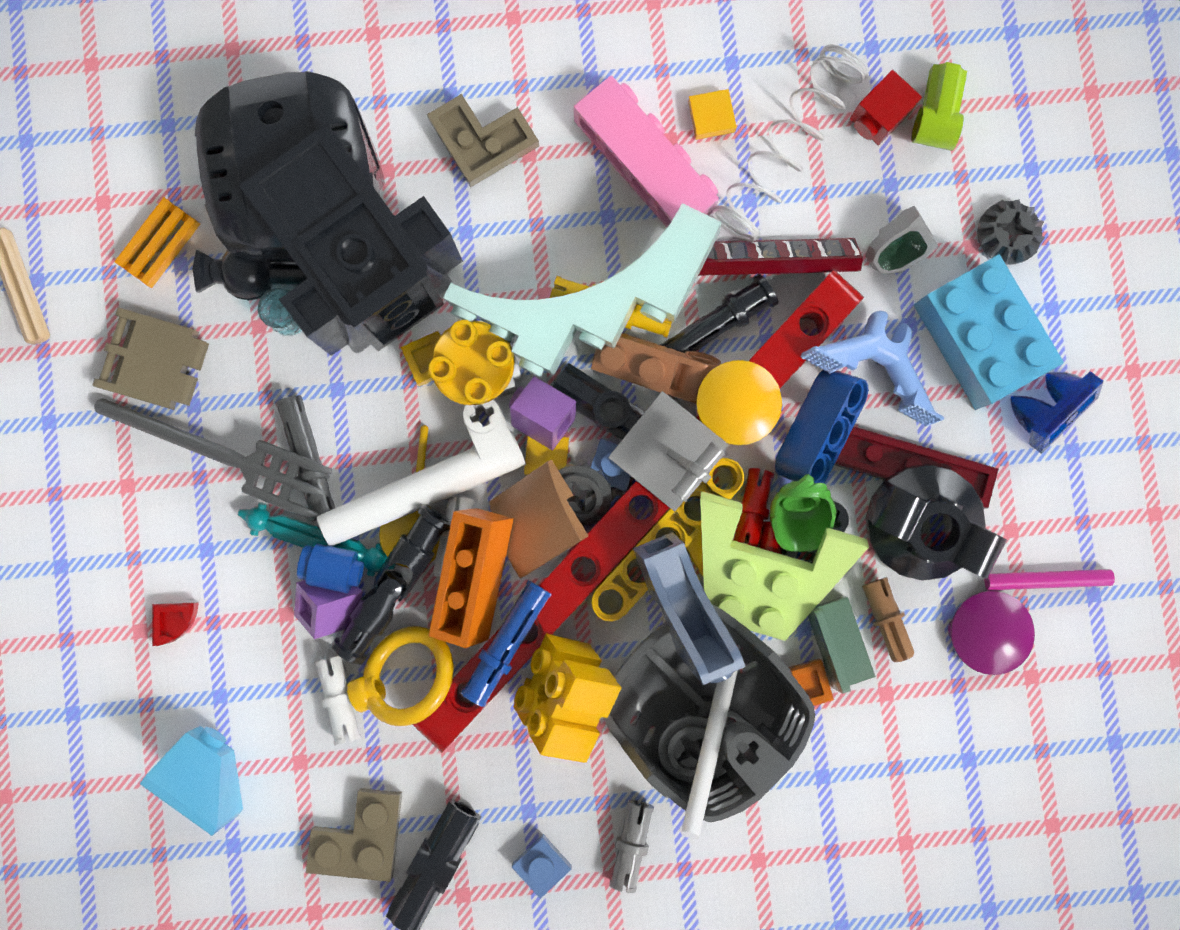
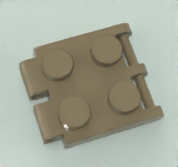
(152, 360)

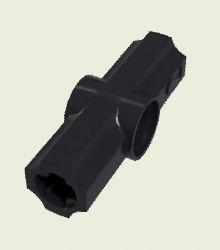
(591, 396)
(433, 866)

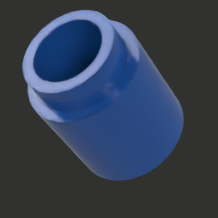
(330, 567)

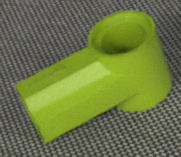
(939, 118)

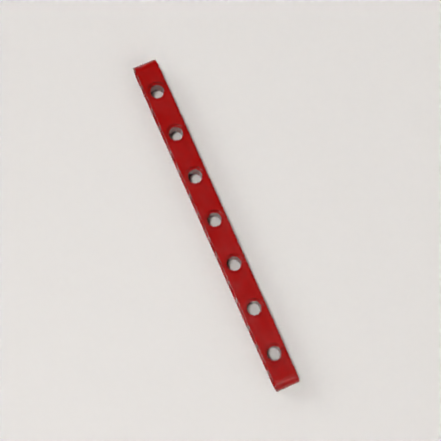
(619, 530)

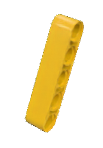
(686, 531)

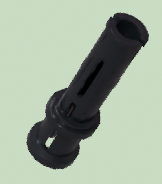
(733, 312)

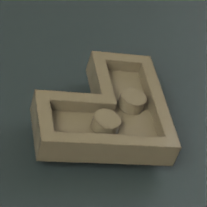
(481, 149)
(368, 848)

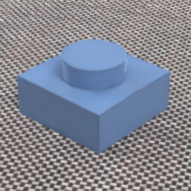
(612, 472)
(541, 866)

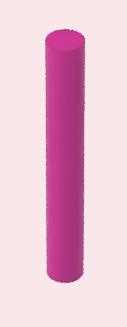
(1049, 579)

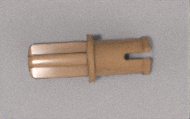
(889, 619)

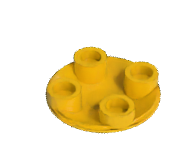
(471, 363)
(739, 402)

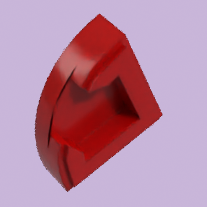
(172, 621)

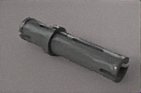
(302, 442)

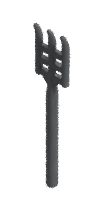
(251, 465)

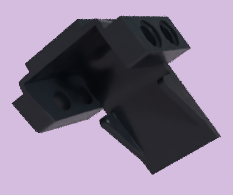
(363, 265)

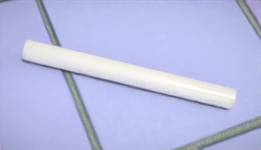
(707, 759)

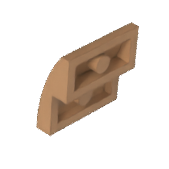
(542, 518)

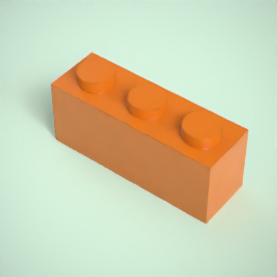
(470, 577)

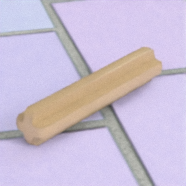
(21, 291)

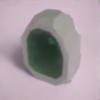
(901, 243)

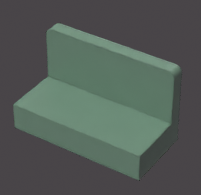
(840, 644)

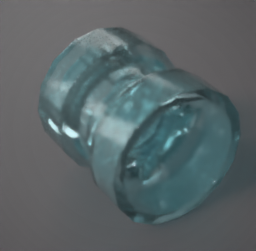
(271, 311)

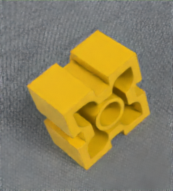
(565, 698)

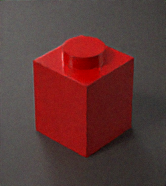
(885, 108)

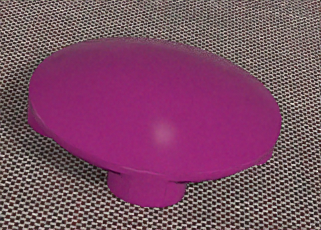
(992, 632)

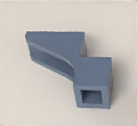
(690, 616)

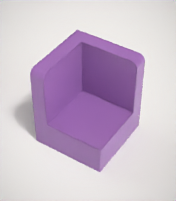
(324, 610)

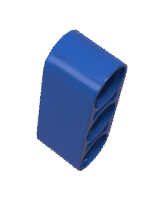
(822, 426)

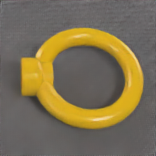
(369, 690)

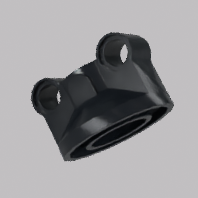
(904, 505)

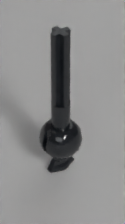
(243, 277)

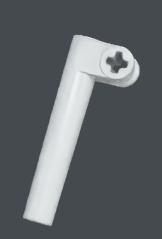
(493, 456)

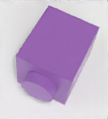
(542, 412)

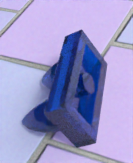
(1049, 422)

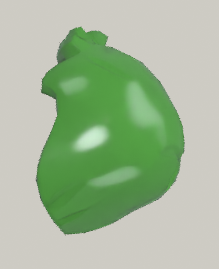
(802, 514)

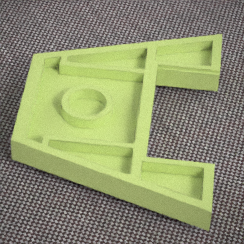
(763, 587)

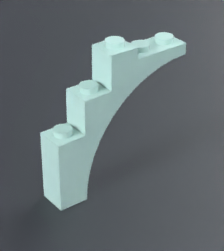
(654, 281)

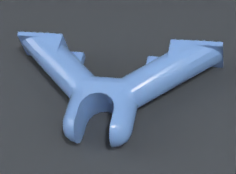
(890, 354)

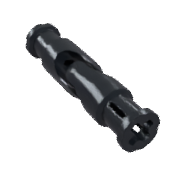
(376, 608)

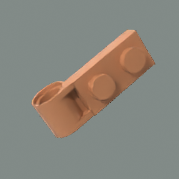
(655, 366)

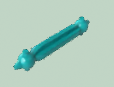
(303, 533)

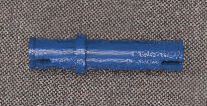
(505, 644)

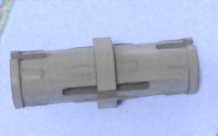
(631, 846)

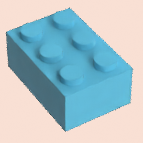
(988, 333)

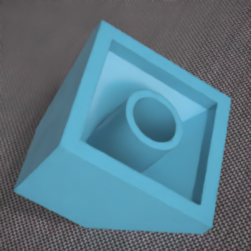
(199, 779)

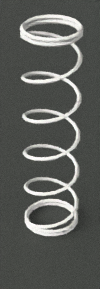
(732, 212)

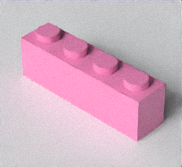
(642, 152)

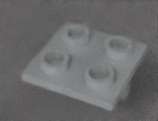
(669, 451)

